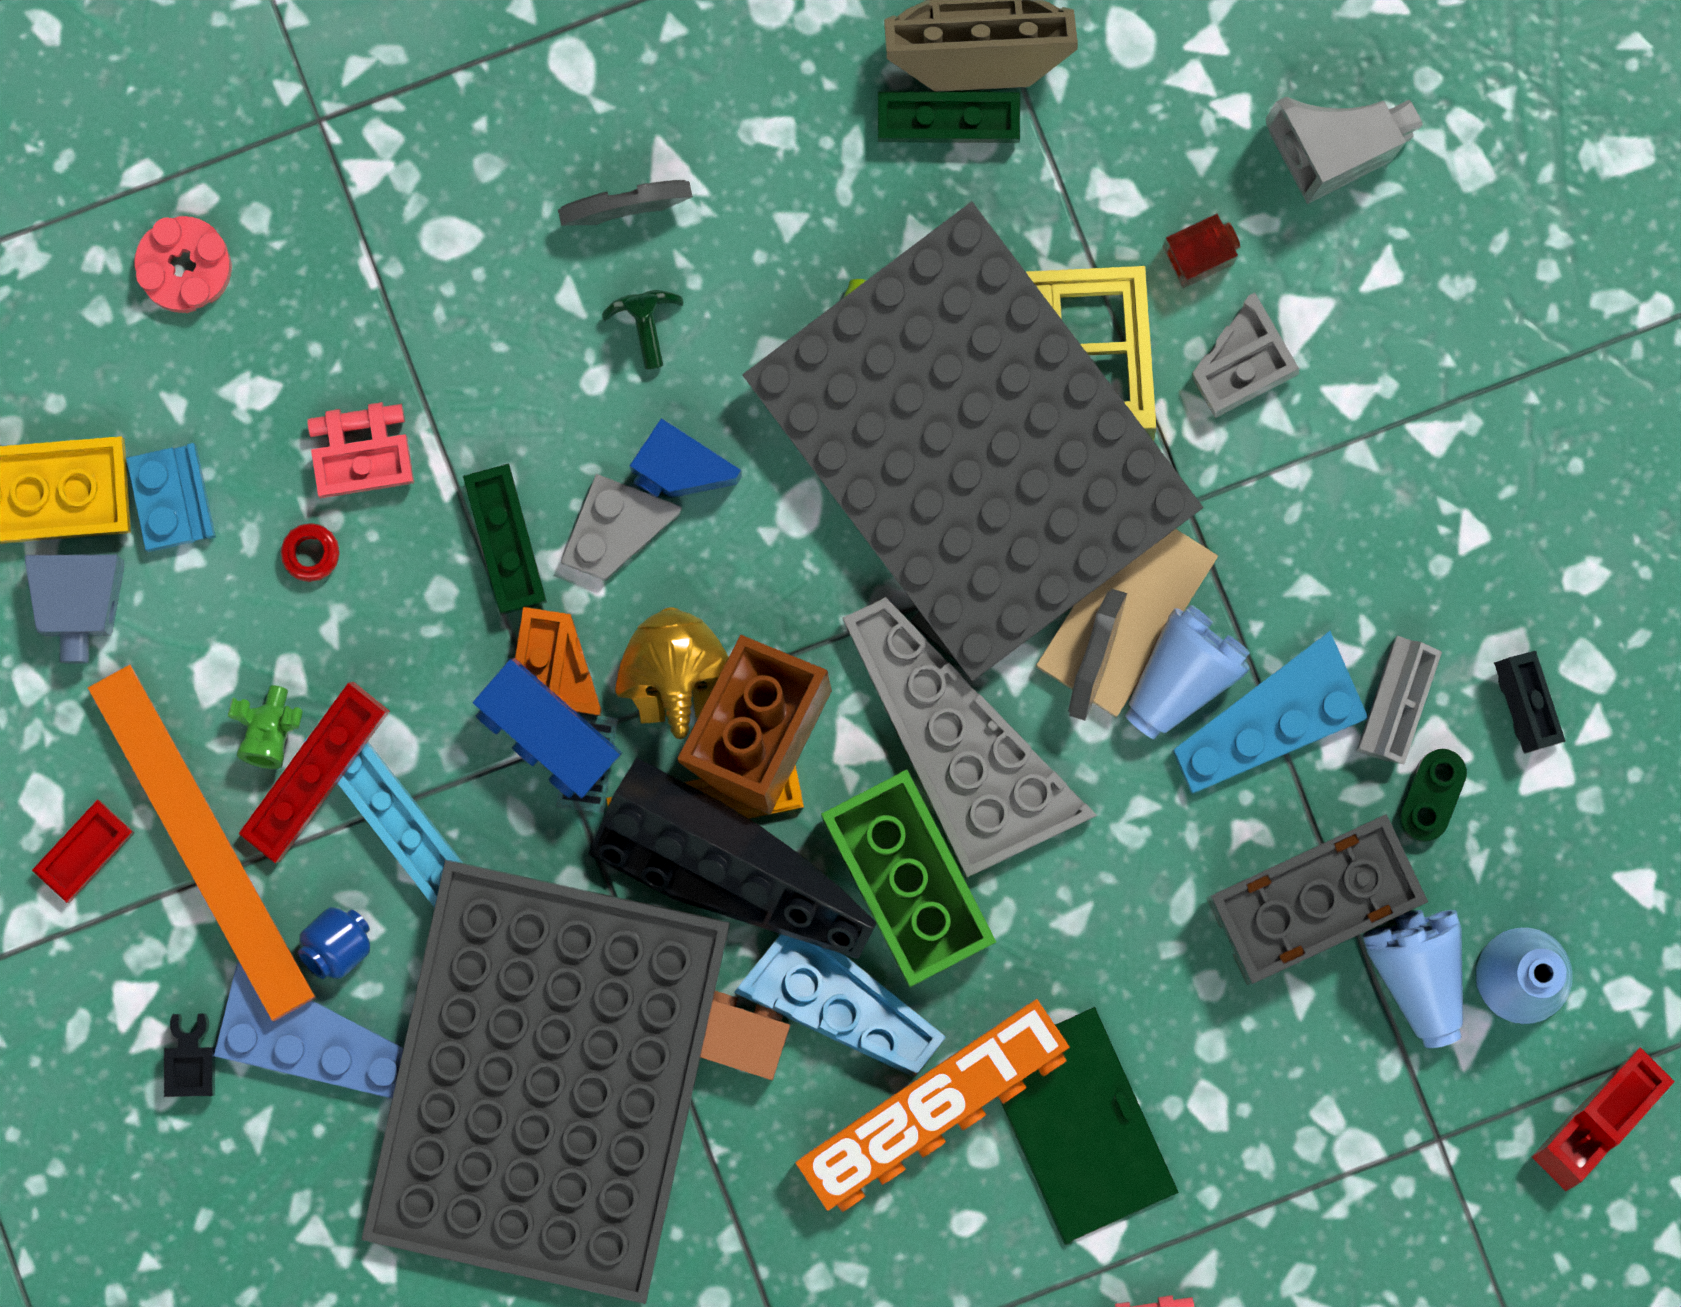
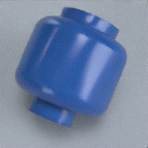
(334, 943)

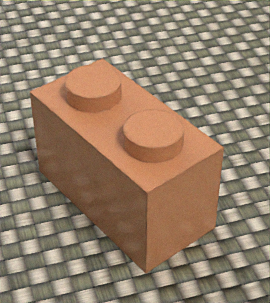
(744, 1038)

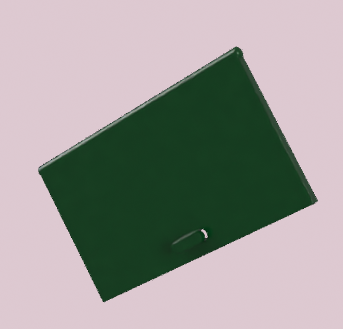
(1079, 1144)

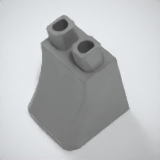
(1338, 145)

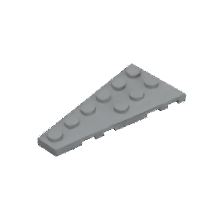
(971, 763)

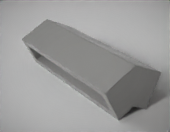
(1399, 700)

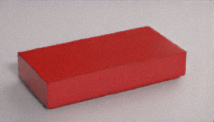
(83, 851)

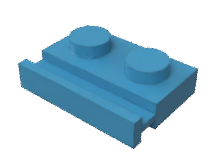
(170, 497)

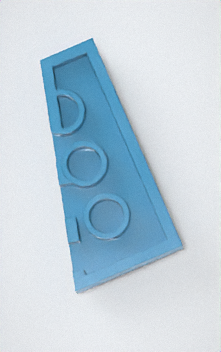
(1283, 713)

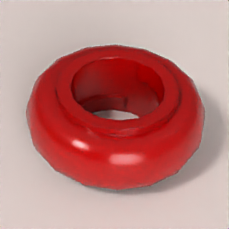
(295, 538)

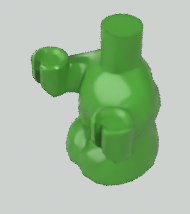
(266, 728)

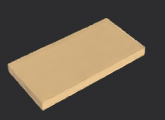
(1155, 586)

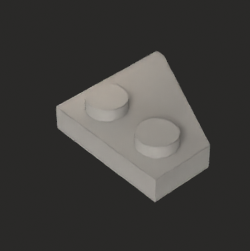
(1244, 361)
(615, 527)

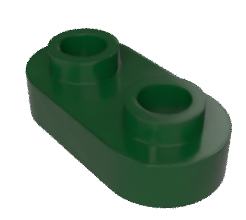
(1432, 794)

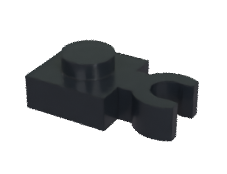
(189, 1067)

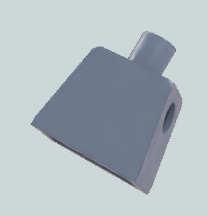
(74, 599)

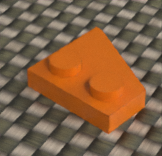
(553, 653)

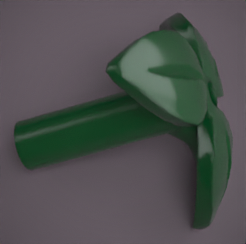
(642, 309)

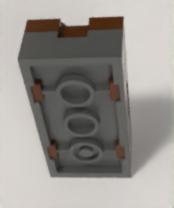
(1317, 899)

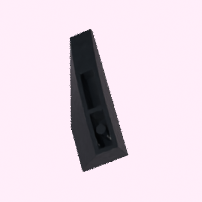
(723, 862)

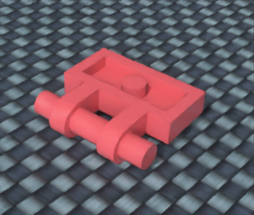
(361, 464)

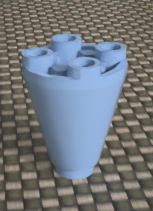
(1184, 672)
(1423, 972)

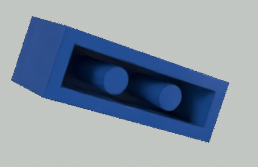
(545, 729)

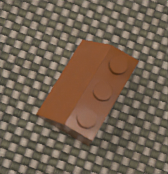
(756, 723)

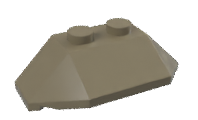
(980, 42)

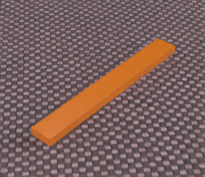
(201, 843)

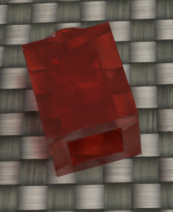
(1202, 250)

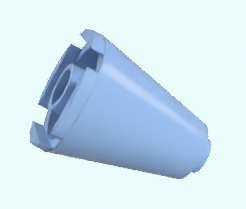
(1508, 979)

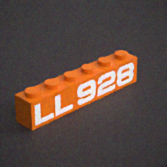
(932, 1105)

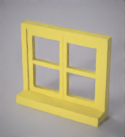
(1131, 284)

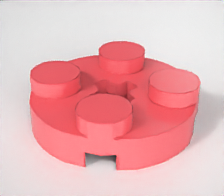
(170, 239)

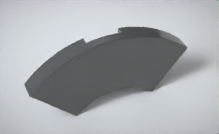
(605, 207)
(1097, 654)

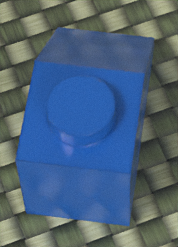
(679, 465)

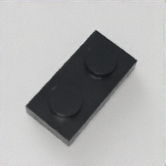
(1529, 702)

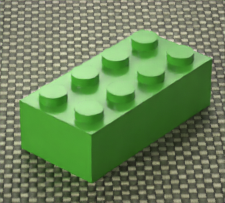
(908, 878)

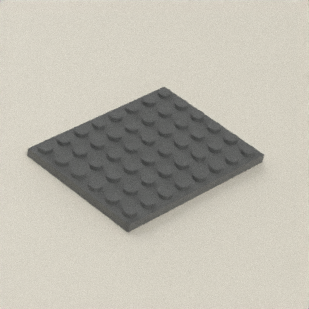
(972, 441)
(545, 1081)

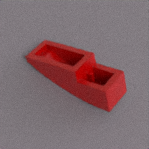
(1603, 1120)

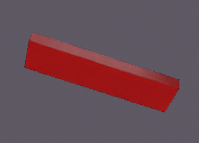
(314, 772)

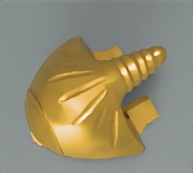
(666, 662)

